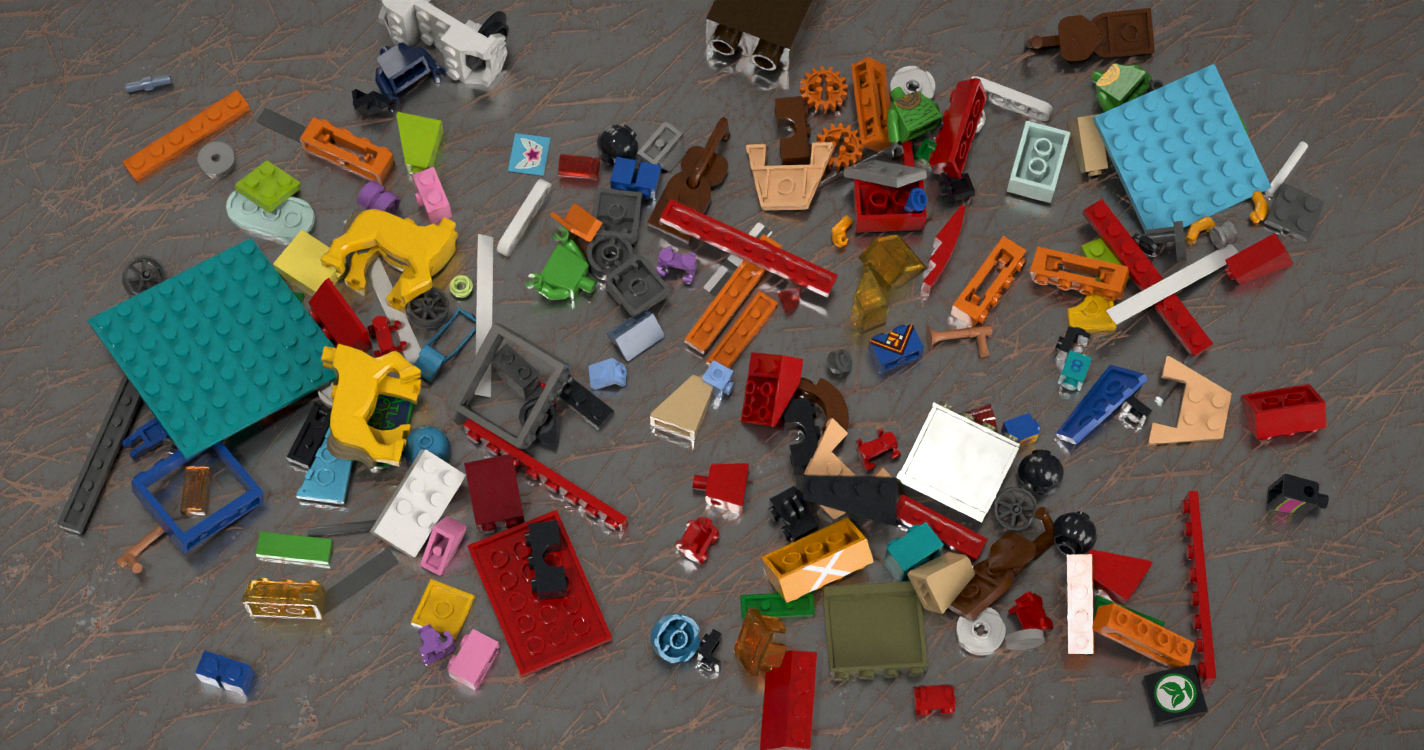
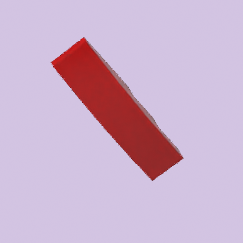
(945, 244)

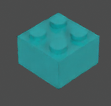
(912, 551)

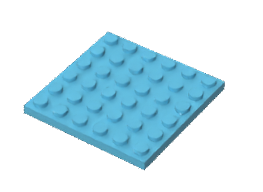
(1182, 151)

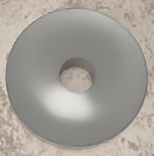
(216, 150)
(1024, 639)

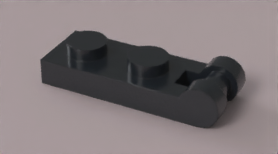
(585, 403)
(310, 436)

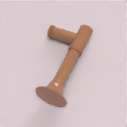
(980, 332)
(129, 556)

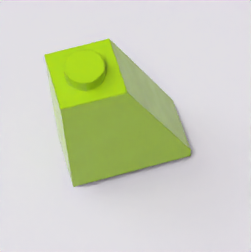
(419, 141)

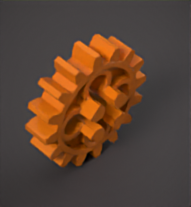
(833, 97)
(851, 142)

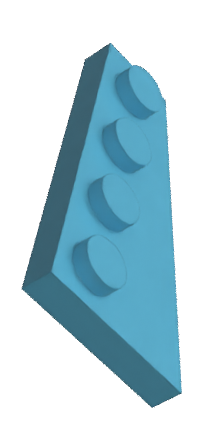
(327, 477)

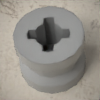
(1224, 234)

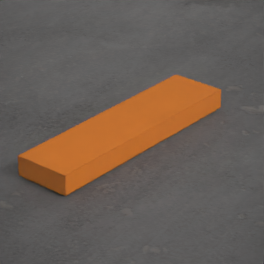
(743, 330)

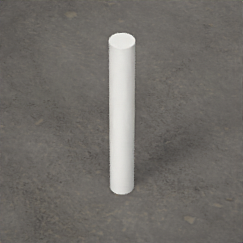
(1285, 170)

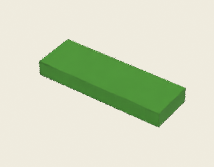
(294, 548)

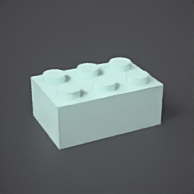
(1038, 161)

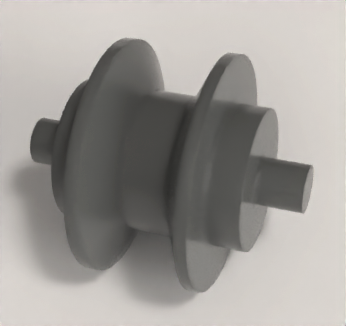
(839, 361)

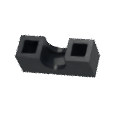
(799, 417)
(548, 580)

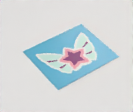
(529, 154)

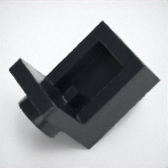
(369, 103)
(955, 188)
(1075, 335)
(1135, 409)
(708, 646)

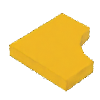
(1092, 314)

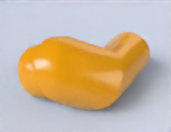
(1261, 208)
(1195, 228)
(838, 231)

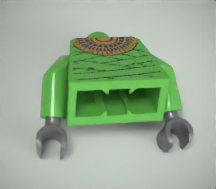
(1122, 85)
(909, 118)

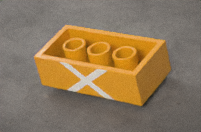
(817, 559)

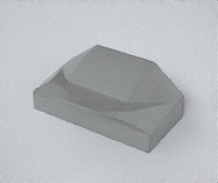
(663, 147)

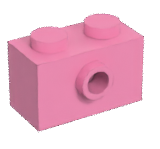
(431, 195)

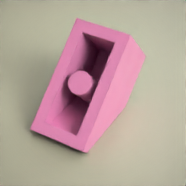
(443, 545)

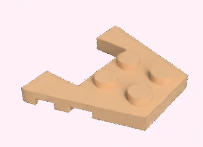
(788, 185)
(1201, 410)
(826, 463)

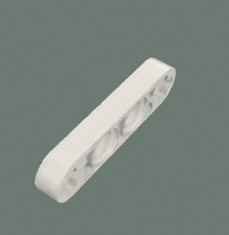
(1016, 100)
(524, 217)

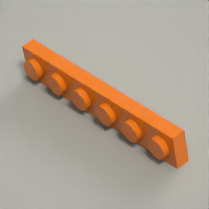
(186, 135)
(726, 303)

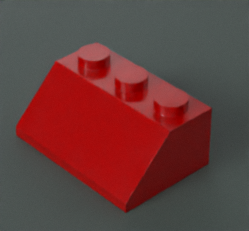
(882, 208)
(338, 318)
(1284, 411)

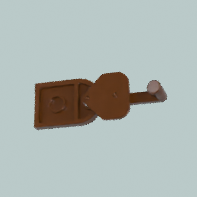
(1104, 35)
(700, 171)
(995, 575)

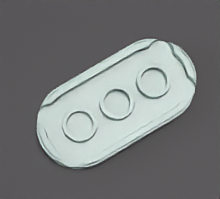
(280, 224)

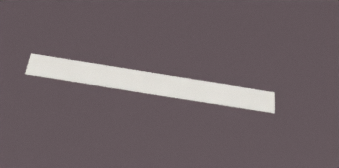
(1171, 284)
(382, 288)
(484, 303)

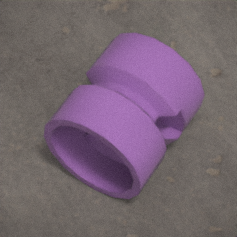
(375, 197)

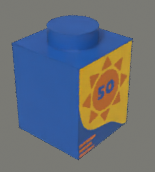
(1022, 427)

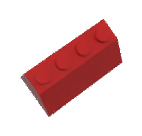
(958, 128)
(789, 703)

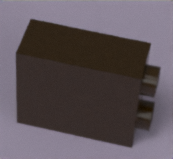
(760, 29)

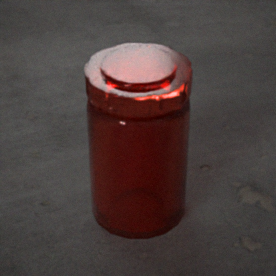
(579, 166)

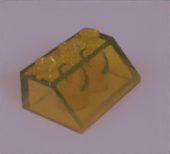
(285, 599)

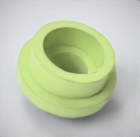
(461, 280)

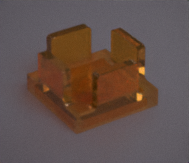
(755, 644)

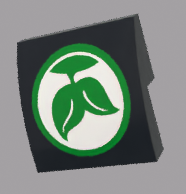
(1176, 694)

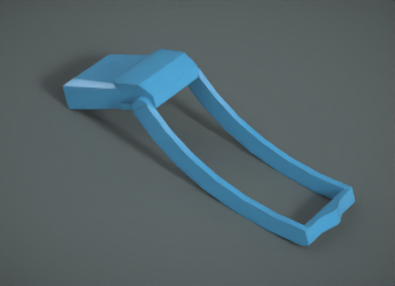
(430, 359)

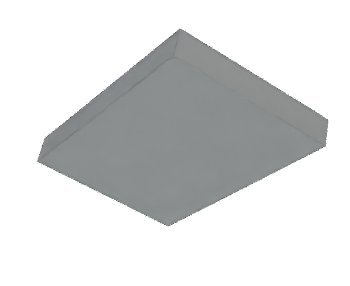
(885, 173)

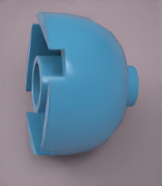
(430, 439)
(675, 637)

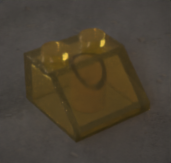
(892, 262)
(868, 306)

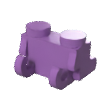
(686, 262)
(432, 647)

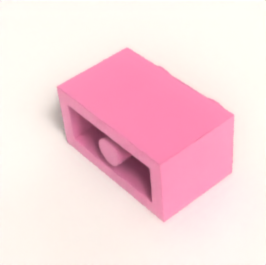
(473, 659)

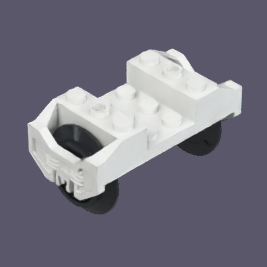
(469, 50)

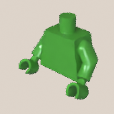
(564, 272)

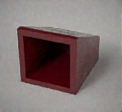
(494, 493)

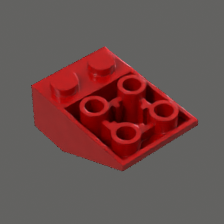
(769, 387)

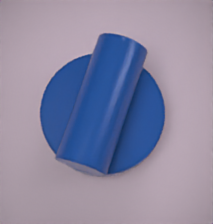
(916, 201)

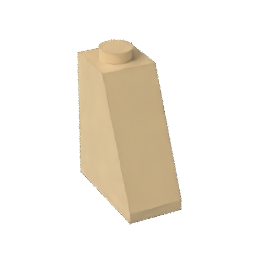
(1088, 145)
(684, 408)
(941, 580)

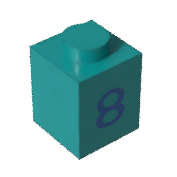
(1074, 371)

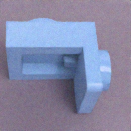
(607, 373)
(720, 378)

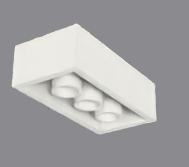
(417, 503)

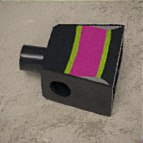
(1295, 495)

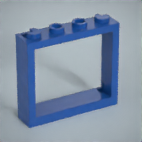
(213, 523)

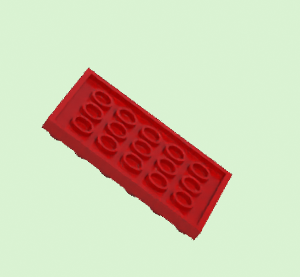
(537, 629)

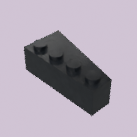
(859, 495)

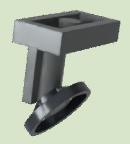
(1163, 235)

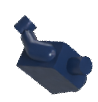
(402, 67)

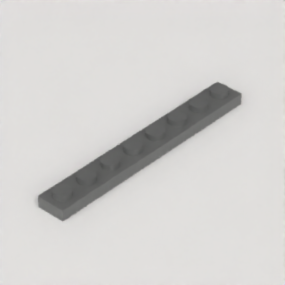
(100, 458)

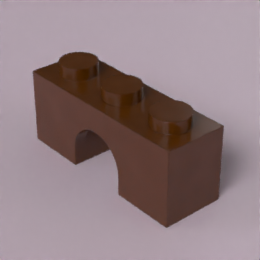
(791, 114)

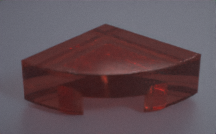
(790, 299)

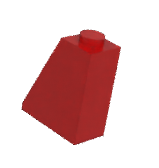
(1258, 260)
(1117, 574)

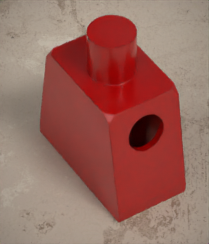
(724, 485)

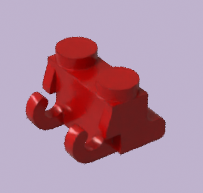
(383, 332)
(881, 444)
(697, 539)
(1030, 612)
(934, 697)

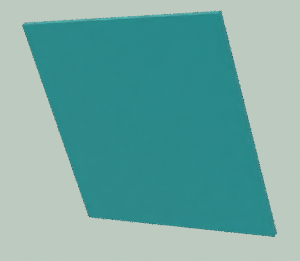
(216, 347)

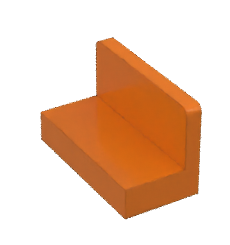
(579, 222)

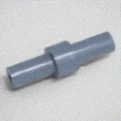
(148, 83)

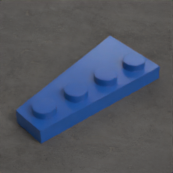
(1101, 400)

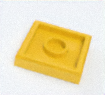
(443, 608)

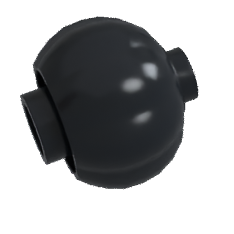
(617, 142)
(1040, 471)
(1074, 533)

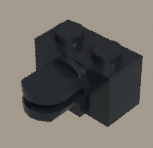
(792, 515)

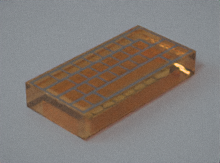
(195, 491)

